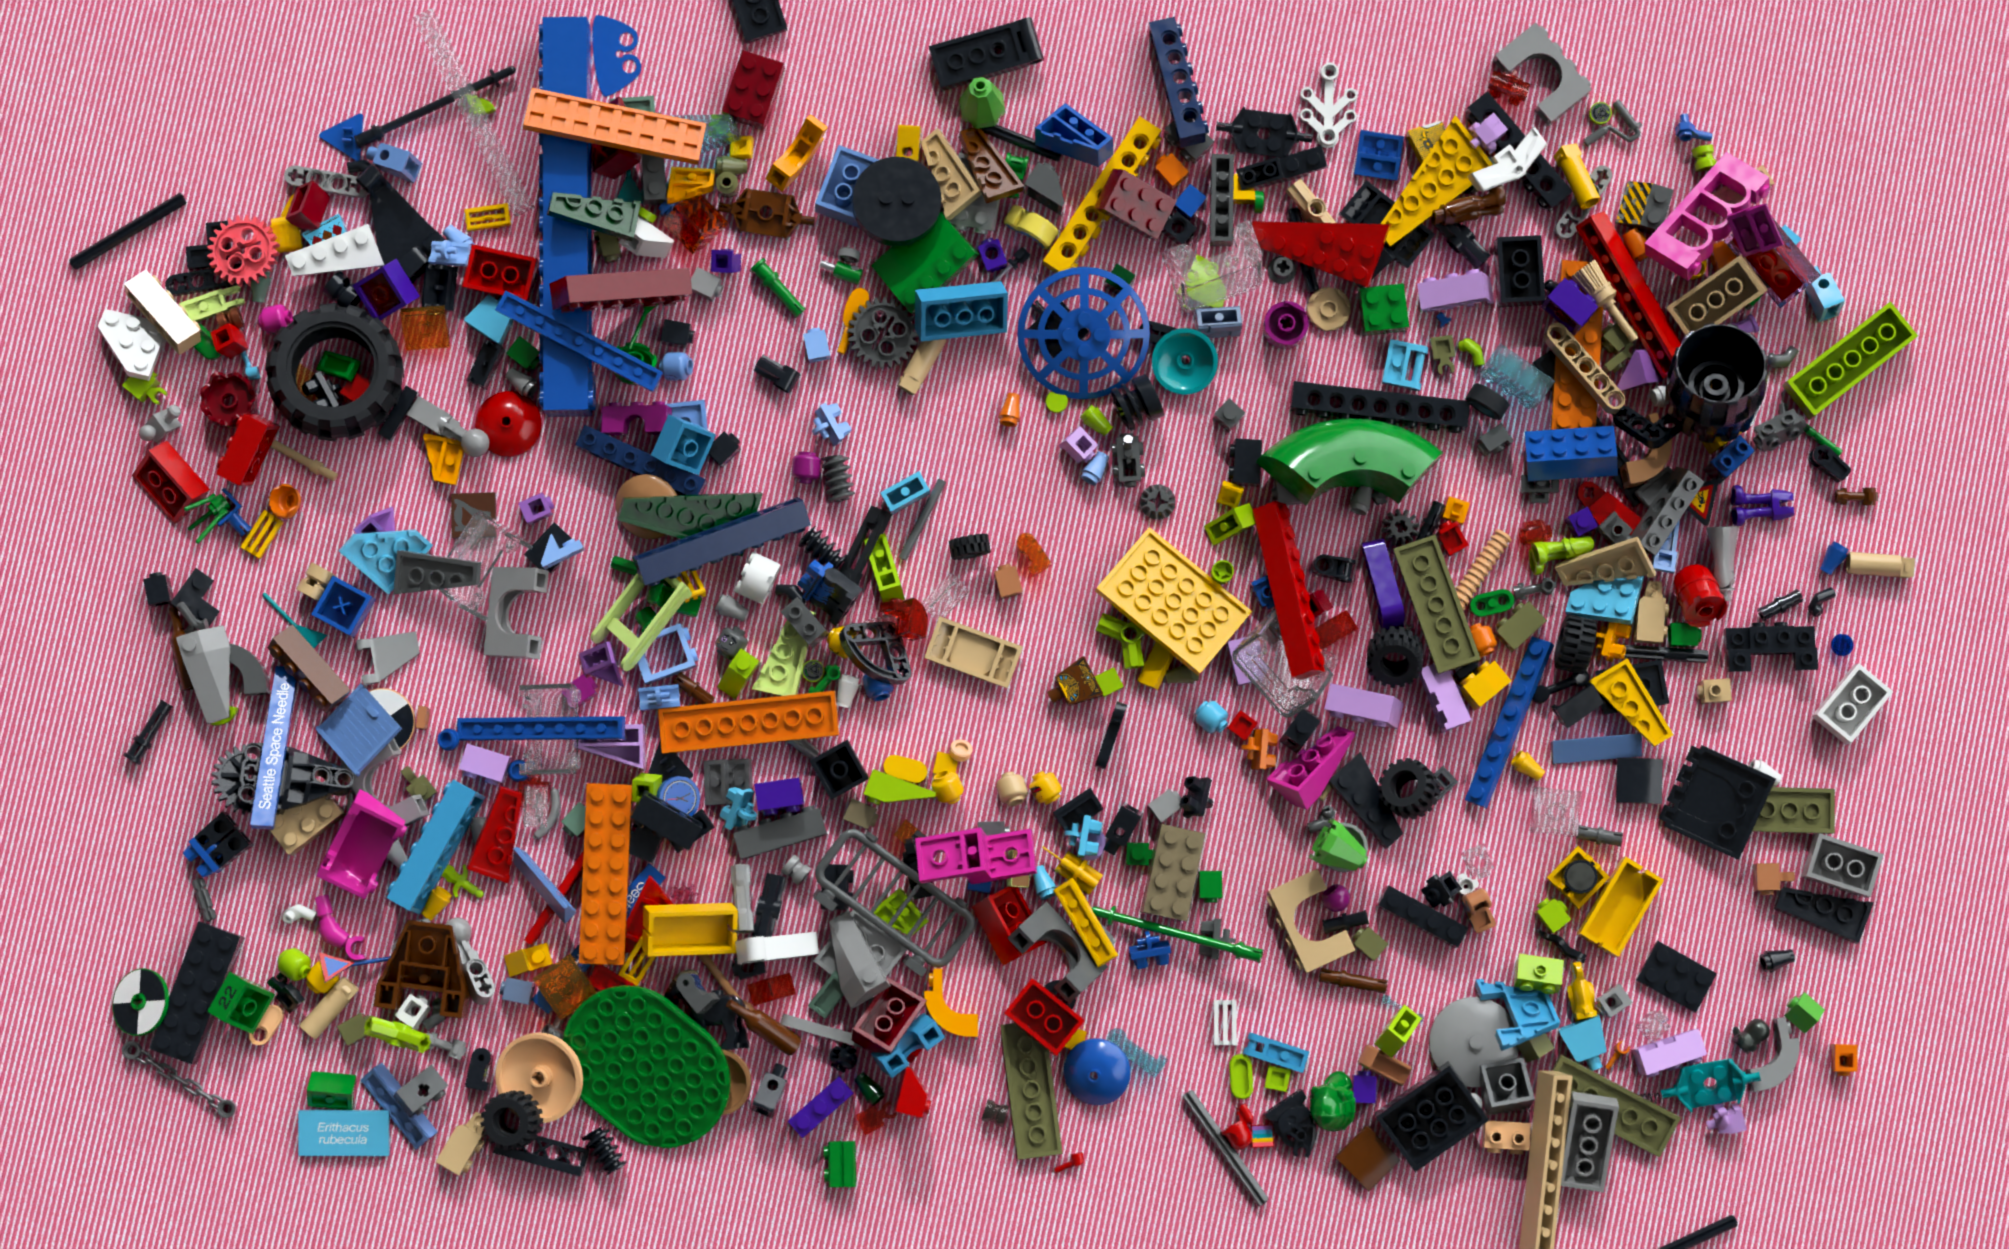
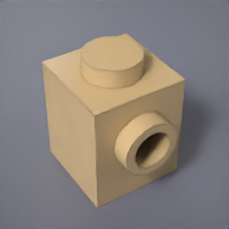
(1714, 691)

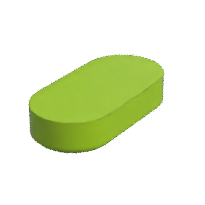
(1241, 1076)

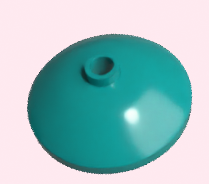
(1183, 377)

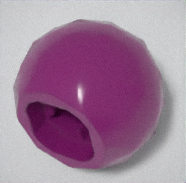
(1336, 898)

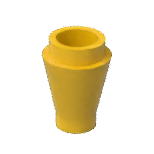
(1527, 765)
(437, 900)

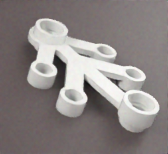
(1327, 109)

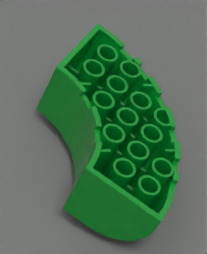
(1350, 455)

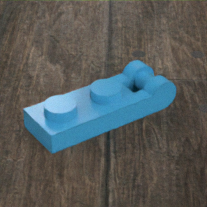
(1277, 1052)

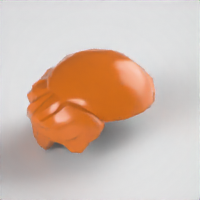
(284, 501)

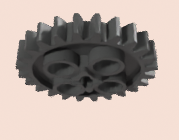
(866, 322)

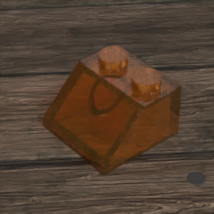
(565, 986)

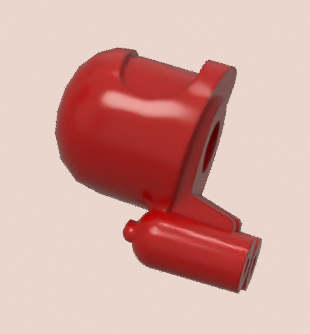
(1239, 1133)

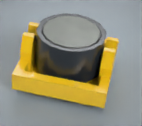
(1578, 877)

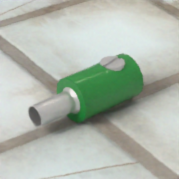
(843, 271)

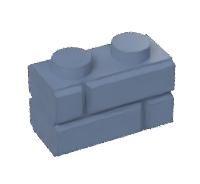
(1219, 321)

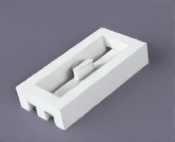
(1225, 1003)

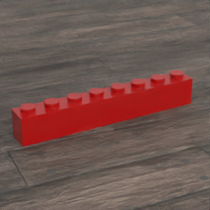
(1631, 289)
(1289, 590)

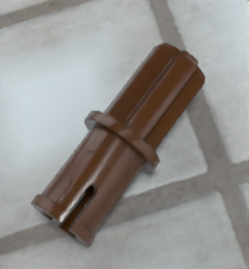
(693, 689)

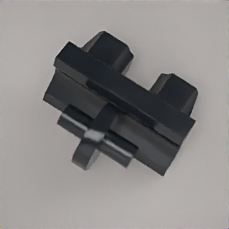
(323, 390)
(1197, 798)

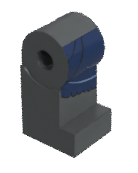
(692, 990)

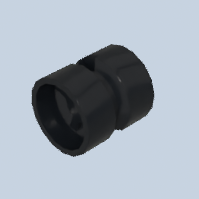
(341, 290)

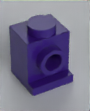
(725, 261)

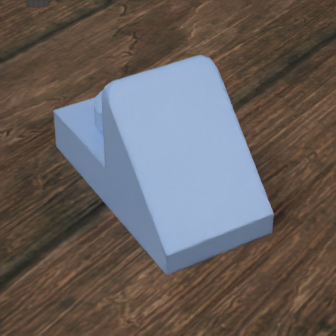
(555, 555)

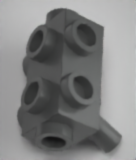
(1779, 429)
(1128, 457)

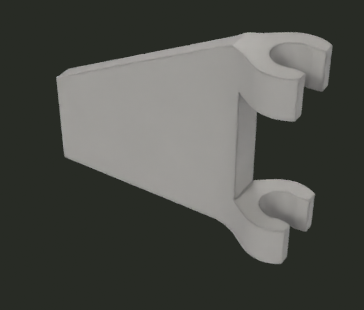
(388, 654)

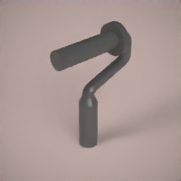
(1633, 125)

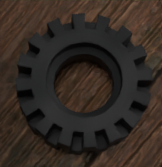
(969, 546)

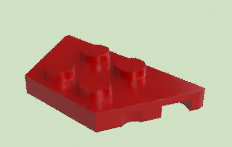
(650, 895)

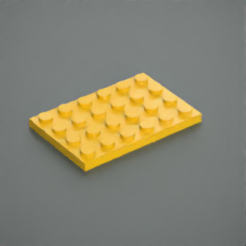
(1173, 601)

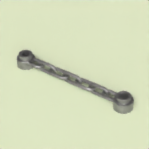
(220, 1108)

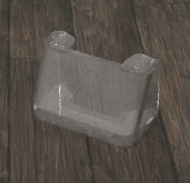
(1265, 664)
(550, 756)

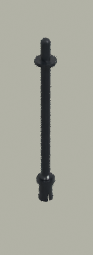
(378, 132)

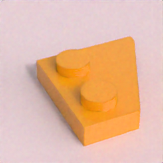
(689, 182)
(445, 458)

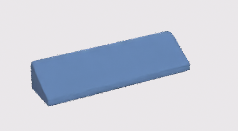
(1596, 748)
(543, 885)
(383, 1087)

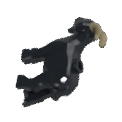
(716, 1016)

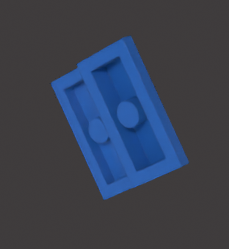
(1378, 155)

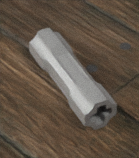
(741, 883)

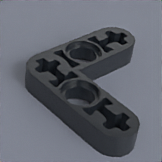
(1649, 430)
(1111, 735)

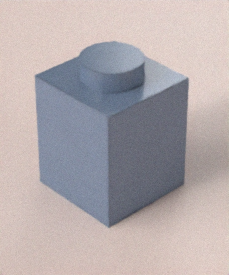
(517, 990)

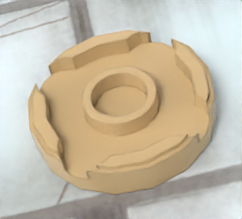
(1328, 309)

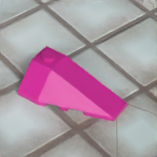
(1308, 774)

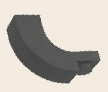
(253, 671)

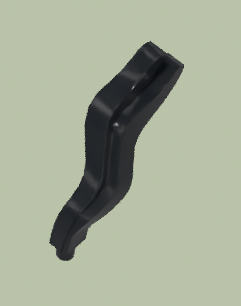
(1565, 950)

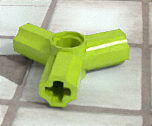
(1132, 648)
(397, 1034)

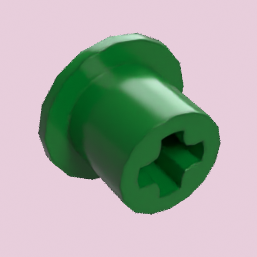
(645, 617)

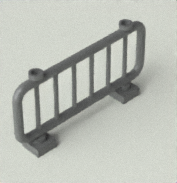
(831, 891)

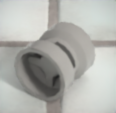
(796, 870)

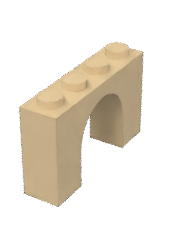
(1309, 953)

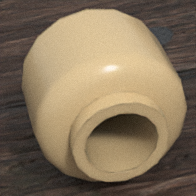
(1012, 789)

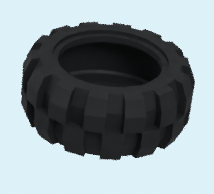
(329, 323)

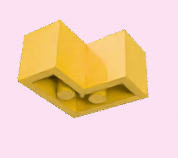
(1484, 685)

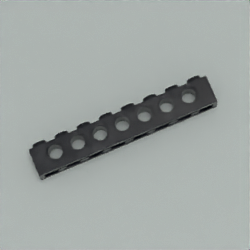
(1457, 408)

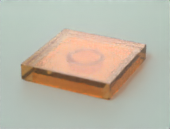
(425, 327)

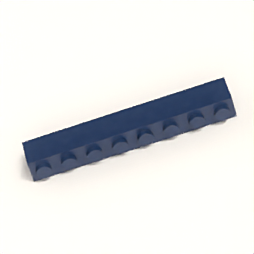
(721, 541)

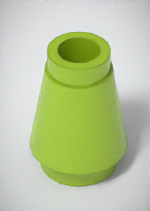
(1096, 420)

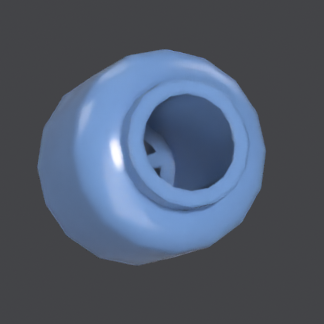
(676, 366)

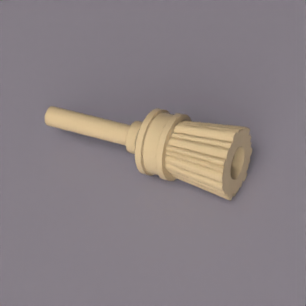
(1595, 284)

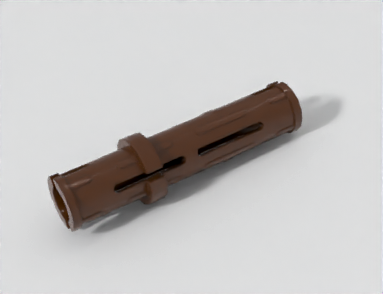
(1351, 980)

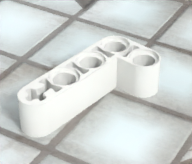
(776, 947)

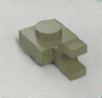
(1615, 363)
(418, 785)

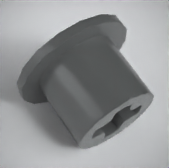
(1281, 270)

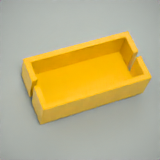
(1620, 907)
(689, 929)

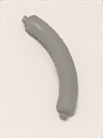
(554, 812)

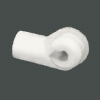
(296, 912)

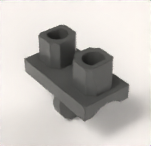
(1214, 928)

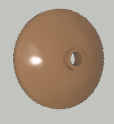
(643, 486)
(740, 1082)

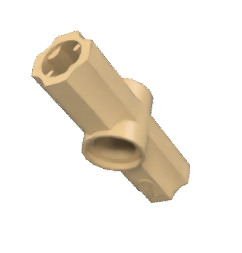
(1305, 199)

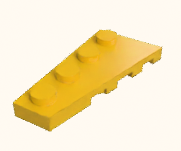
(1630, 698)

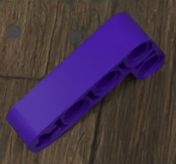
(1383, 583)

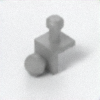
(161, 424)

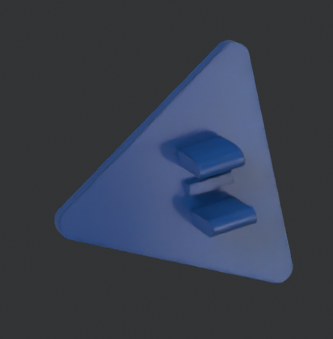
(342, 136)

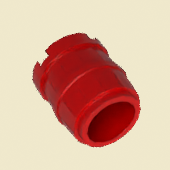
(1699, 595)

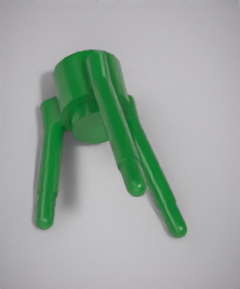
(217, 506)

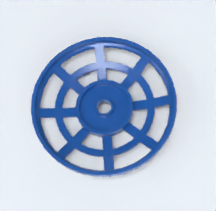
(1083, 318)

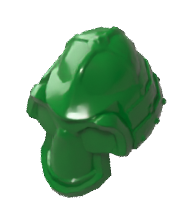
(1333, 1103)

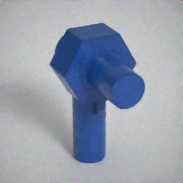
(1686, 130)

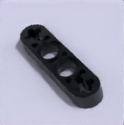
(208, 285)

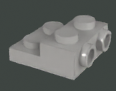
(978, 216)

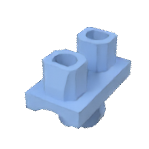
(449, 253)
(827, 425)

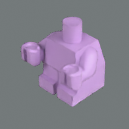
(1487, 133)
(1727, 1120)

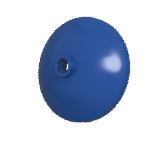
(1104, 1059)

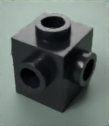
(1441, 889)

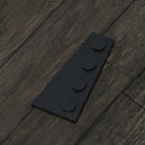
(1360, 793)
(1832, 914)

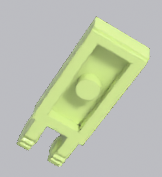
(211, 303)

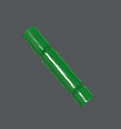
(1819, 438)

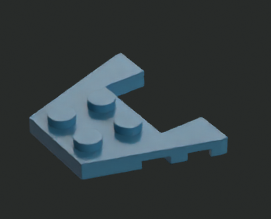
(1529, 1010)

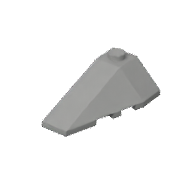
(207, 663)
(856, 965)

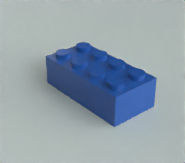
(1571, 453)

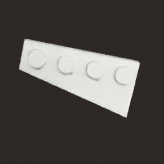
(342, 252)

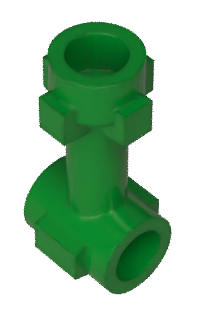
(831, 673)

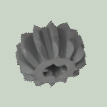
(1392, 529)

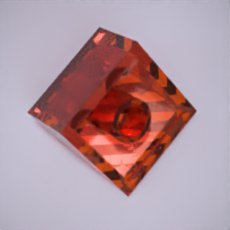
(695, 223)

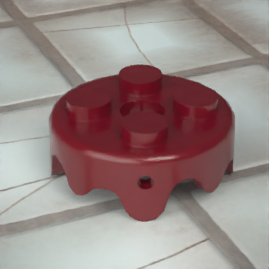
(223, 386)

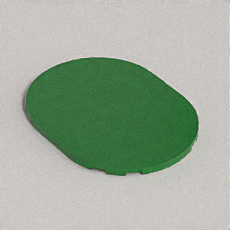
(648, 1066)

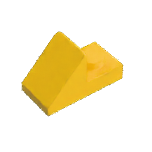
(528, 959)

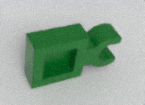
(1138, 854)

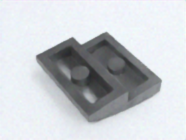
(723, 775)

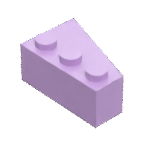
(1444, 698)
(1363, 706)
(1669, 1053)

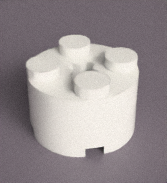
(757, 578)

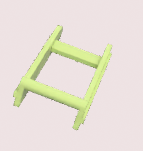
(639, 645)

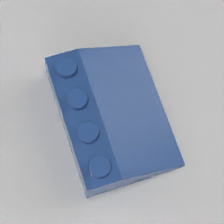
(836, 193)

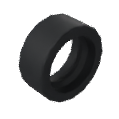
(1487, 401)

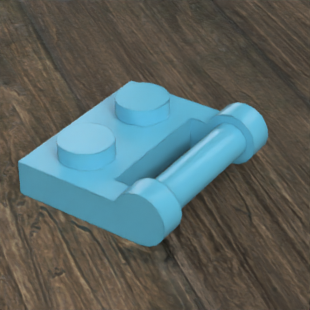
(1397, 364)

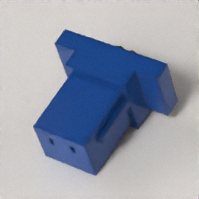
(1444, 321)

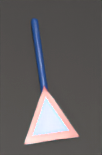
(333, 966)

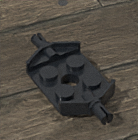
(1280, 126)

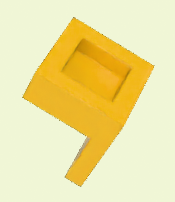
(1240, 196)

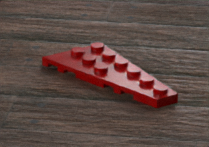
(1336, 248)

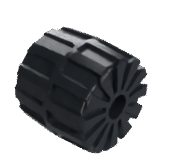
(1716, 382)

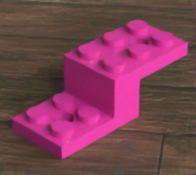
(975, 856)

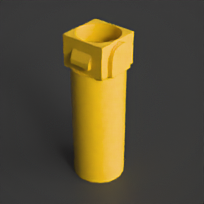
(1577, 175)

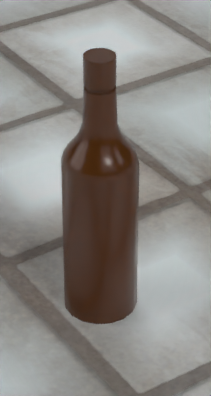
(178, 630)
(767, 1028)

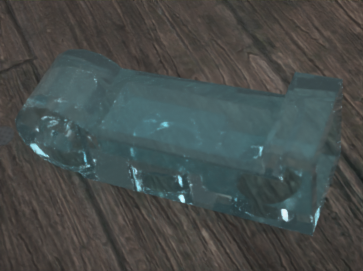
(1136, 1054)

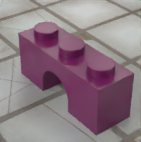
(618, 417)

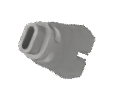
(1723, 546)

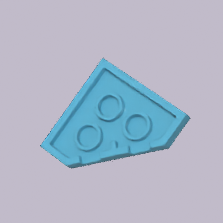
(377, 553)
(1606, 601)

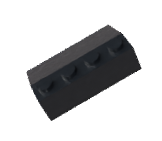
(1431, 1116)

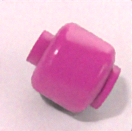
(274, 318)

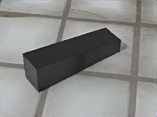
(398, 413)

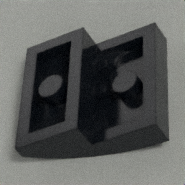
(1639, 780)

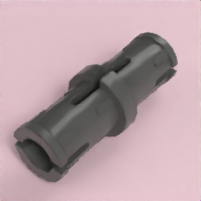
(1600, 835)

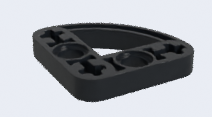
(886, 641)

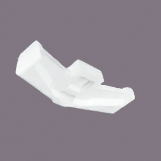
(1509, 163)

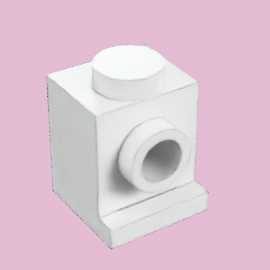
(406, 1014)

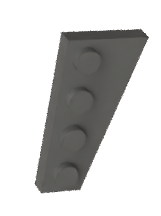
(431, 572)

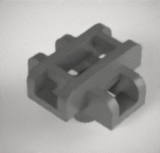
(1541, 487)

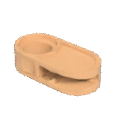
(269, 1023)

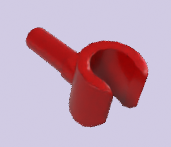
(1076, 1160)

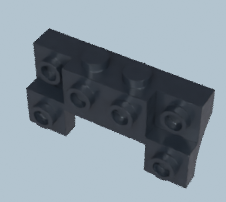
(1770, 640)

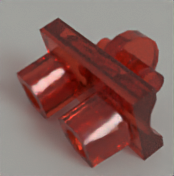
(1509, 85)

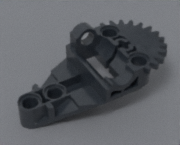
(297, 782)

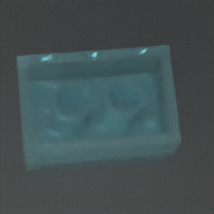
(1516, 377)

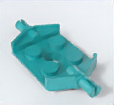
(1728, 1087)

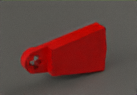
(1603, 504)

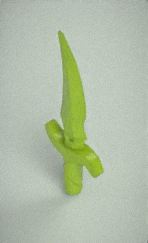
(461, 881)

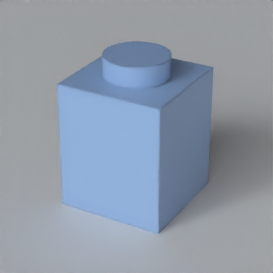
(816, 345)

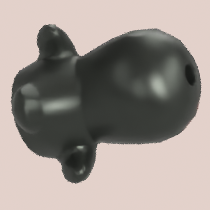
(1752, 1035)

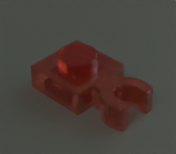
(872, 1119)

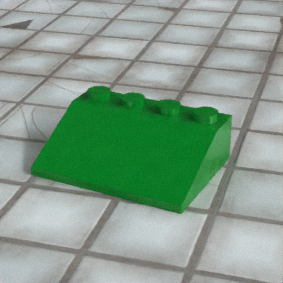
(926, 263)

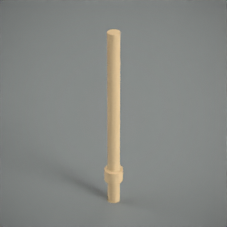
(315, 466)

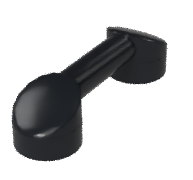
(1542, 693)

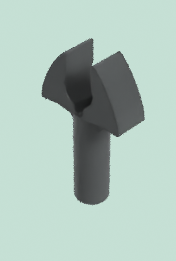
(194, 624)

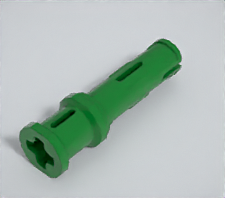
(771, 280)

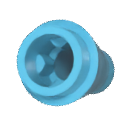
(1043, 883)

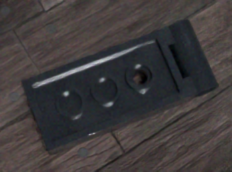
(974, 56)

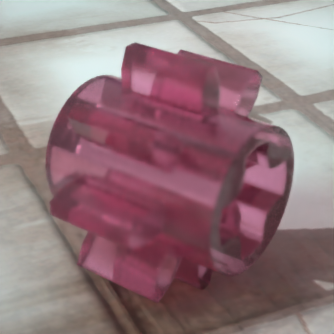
(684, 888)

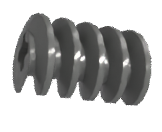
(838, 478)

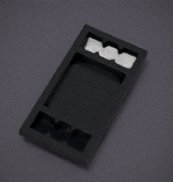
(1371, 207)

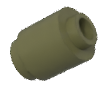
(727, 191)

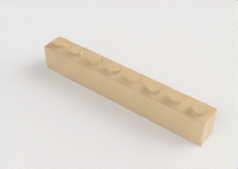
(1545, 1160)

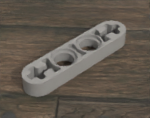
(327, 180)
(1563, 221)
(818, 1029)

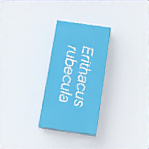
(343, 1132)

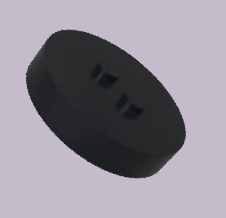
(897, 201)

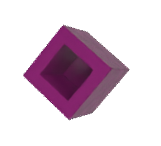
(587, 688)

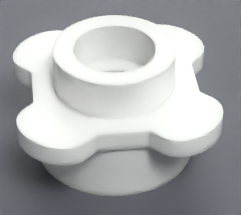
(1472, 884)

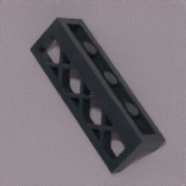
(546, 1161)

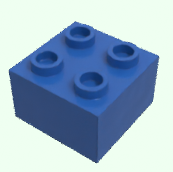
(343, 606)

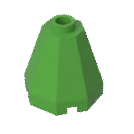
(982, 103)
(1338, 848)

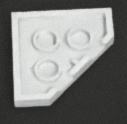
(132, 342)

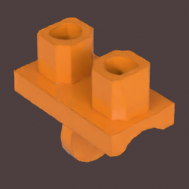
(1258, 747)

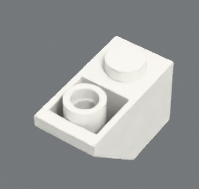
(648, 241)

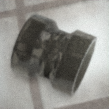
(995, 1113)

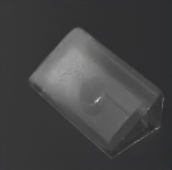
(945, 597)

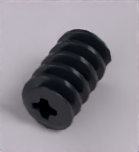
(821, 548)
(604, 1150)

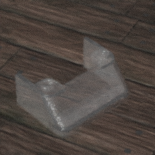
(482, 542)

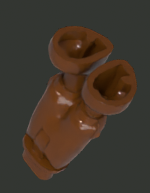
(1470, 207)

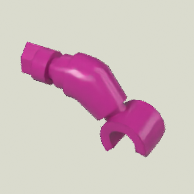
(332, 932)

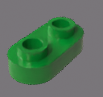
(1491, 603)

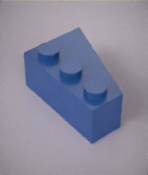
(1074, 137)

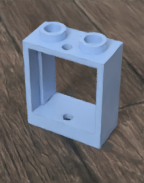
(691, 656)

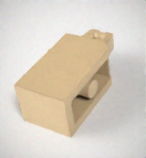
(1651, 615)
(462, 1145)

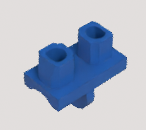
(1150, 947)

